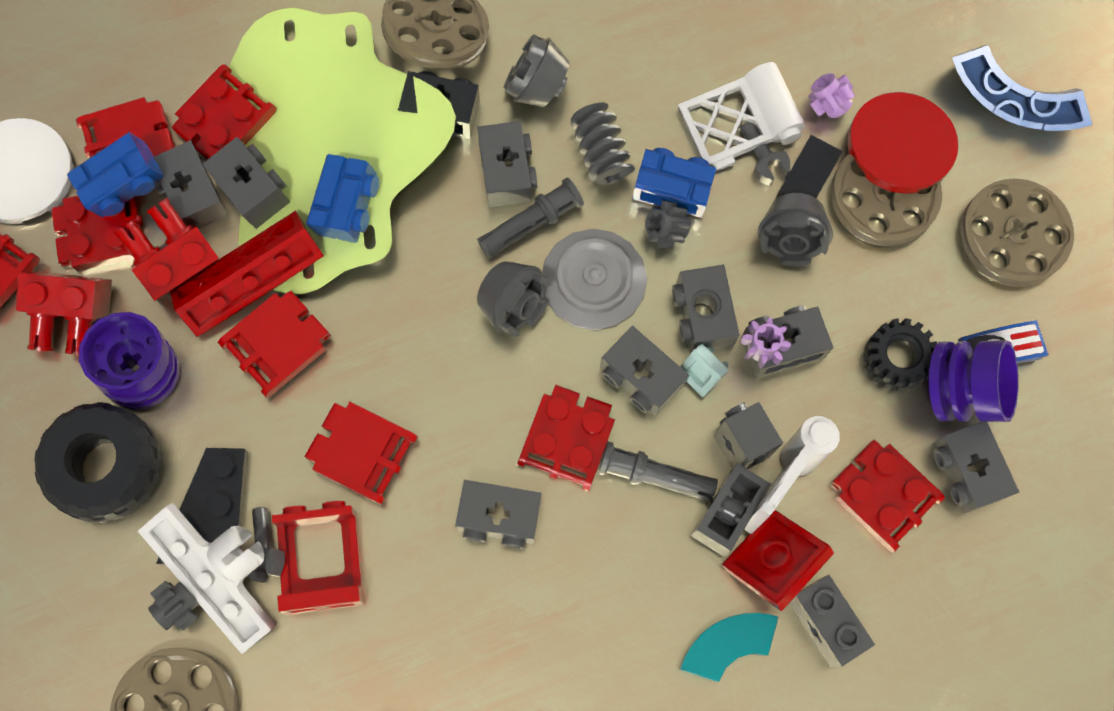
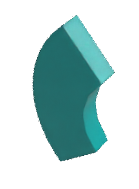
(727, 641)

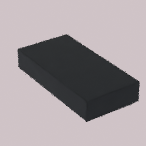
(811, 168)

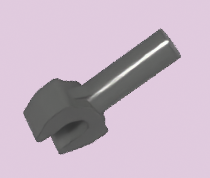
(766, 157)
(273, 559)

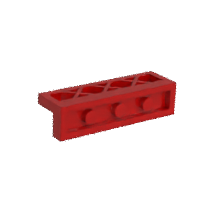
(245, 274)

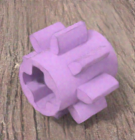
(831, 95)
(774, 339)

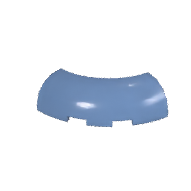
(1016, 103)

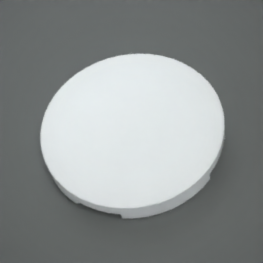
(31, 169)

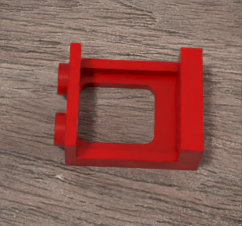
(324, 592)

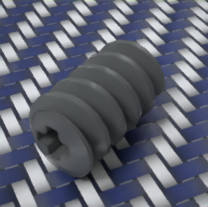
(598, 144)

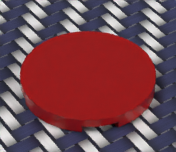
(903, 142)

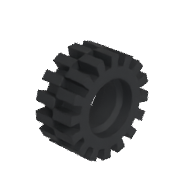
(885, 369)

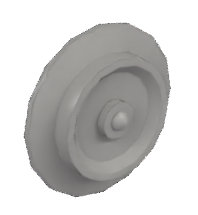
(594, 279)

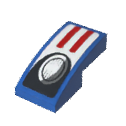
(1024, 337)

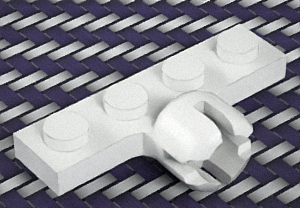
(212, 573)

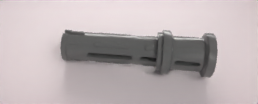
(544, 210)
(639, 468)

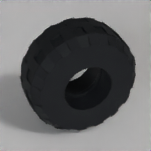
(73, 437)

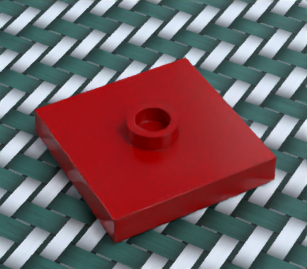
(778, 559)

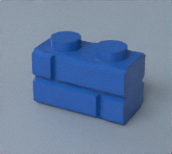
(115, 175)
(674, 180)
(343, 198)

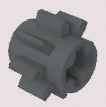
(667, 225)
(173, 606)

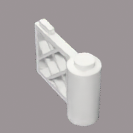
(768, 103)
(799, 457)

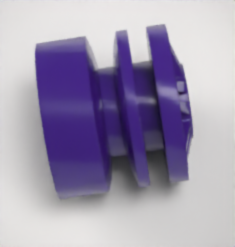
(118, 345)
(974, 381)

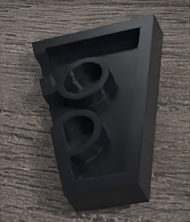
(216, 493)

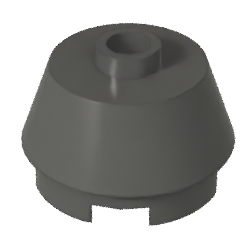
(538, 73)
(795, 229)
(513, 296)

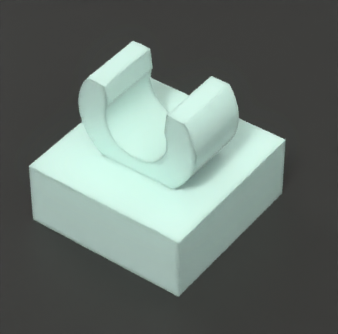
(704, 369)

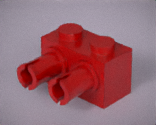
(173, 262)
(55, 295)

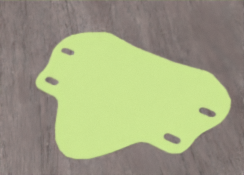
(338, 105)

